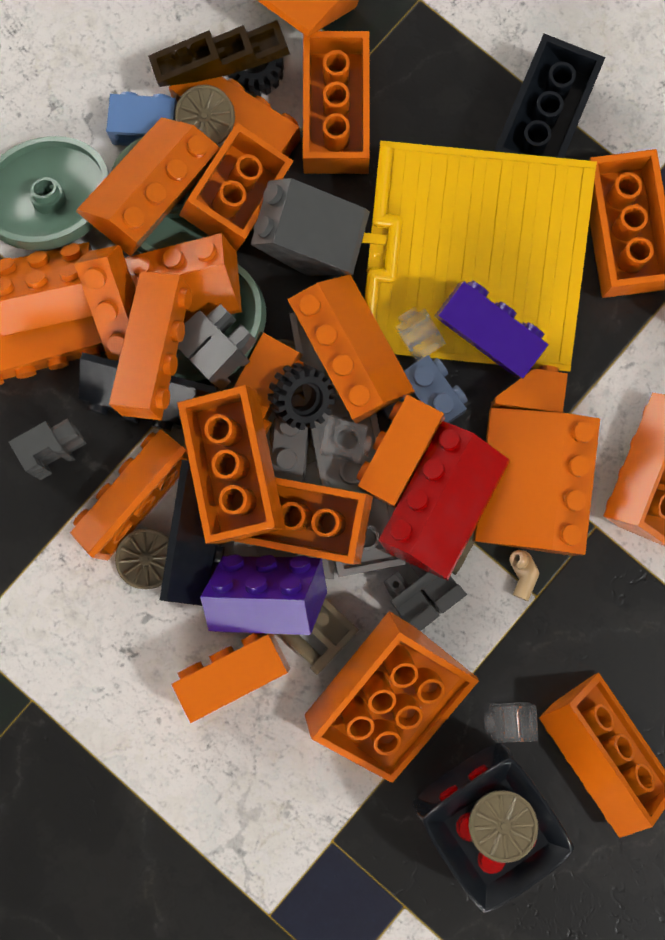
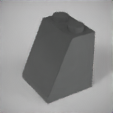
(309, 228)

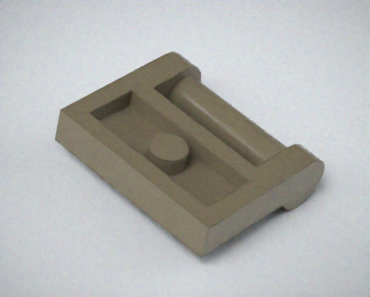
(331, 629)

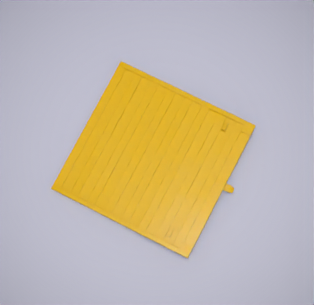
(482, 218)

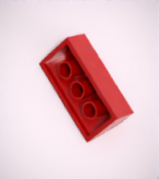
(444, 501)

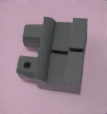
(213, 351)
(46, 444)
(411, 602)

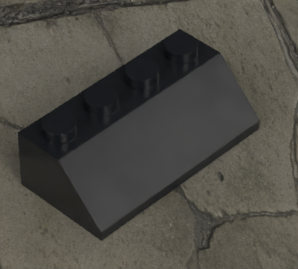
(550, 99)
(97, 381)
(188, 557)

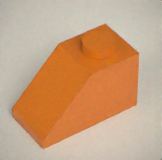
(538, 391)

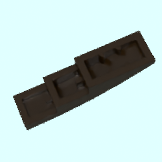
(218, 56)

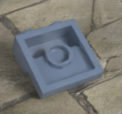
(433, 389)

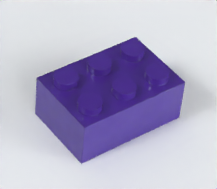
(492, 328)
(265, 595)

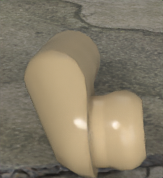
(526, 572)

